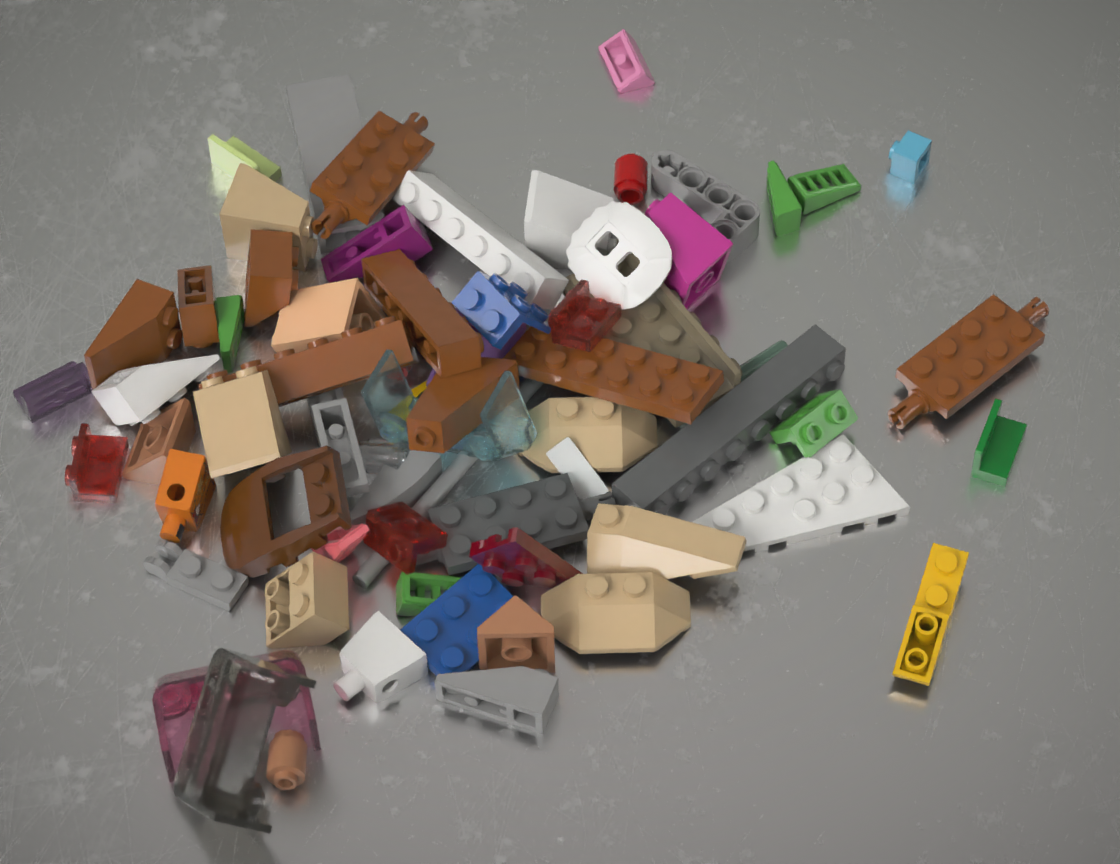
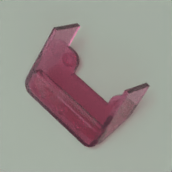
(180, 692)

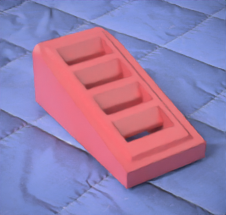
(343, 542)

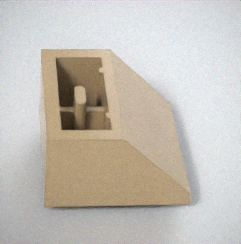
(307, 603)

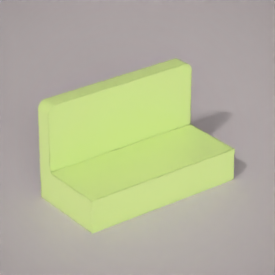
(232, 152)

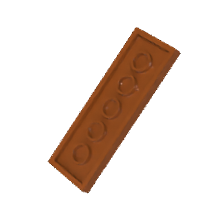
(619, 374)

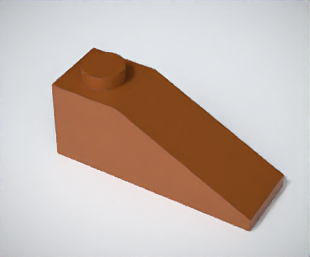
(197, 306)

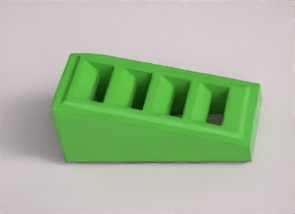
(828, 194)
(783, 203)
(230, 323)
(419, 582)

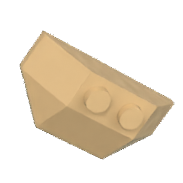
(603, 431)
(616, 612)

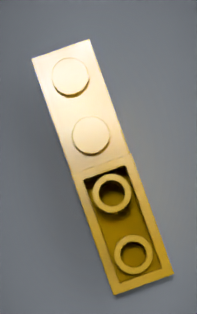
(931, 614)

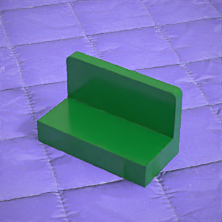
(997, 447)

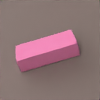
(626, 63)

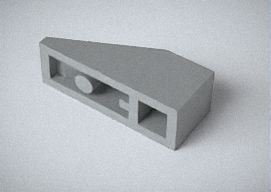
(506, 694)

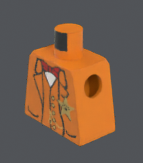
(183, 494)

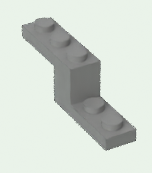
(336, 429)

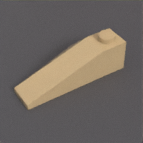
(645, 541)

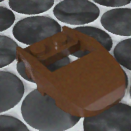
(247, 520)

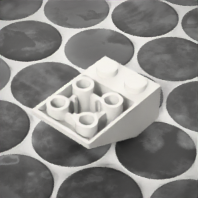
(139, 391)

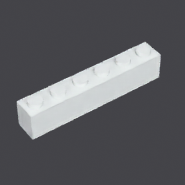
(479, 237)

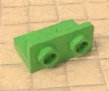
(816, 422)

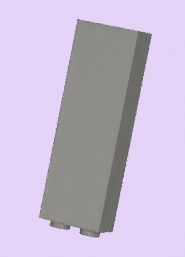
(323, 123)

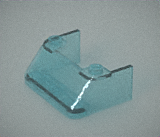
(505, 418)

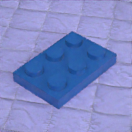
(450, 623)

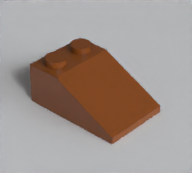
(137, 333)

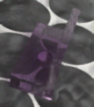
(54, 391)

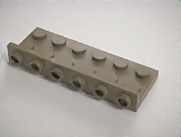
(669, 329)

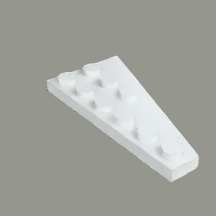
(809, 499)

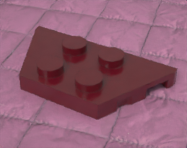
(521, 560)

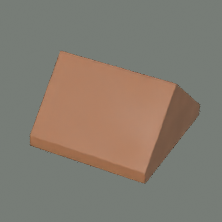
(169, 430)
(516, 638)

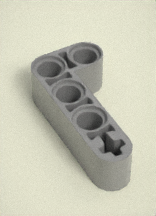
(709, 197)

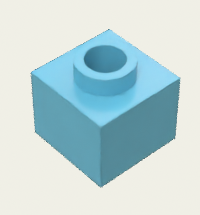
(910, 156)

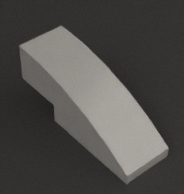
(402, 484)

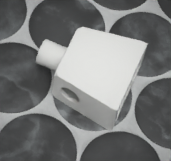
(379, 661)

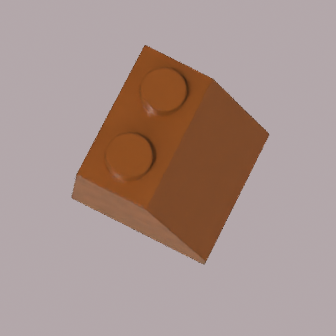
(269, 274)

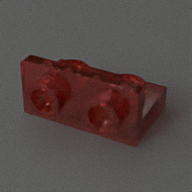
(582, 320)
(96, 466)
(401, 535)

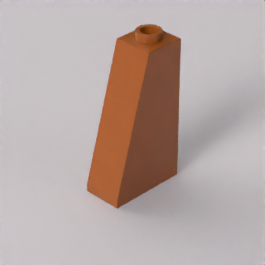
(453, 405)

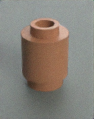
(287, 760)

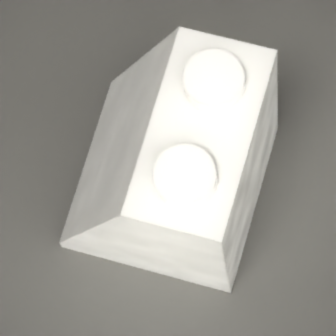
(555, 212)

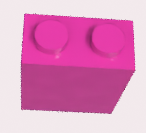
(696, 248)

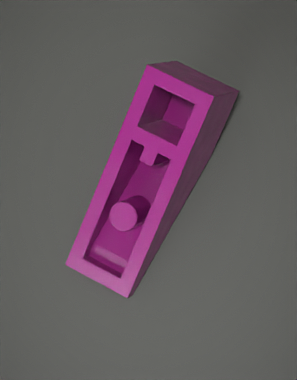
(393, 232)

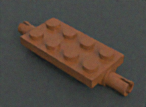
(369, 170)
(967, 358)

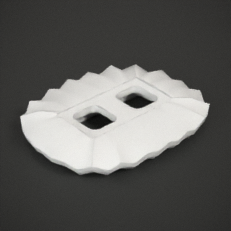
(637, 236)

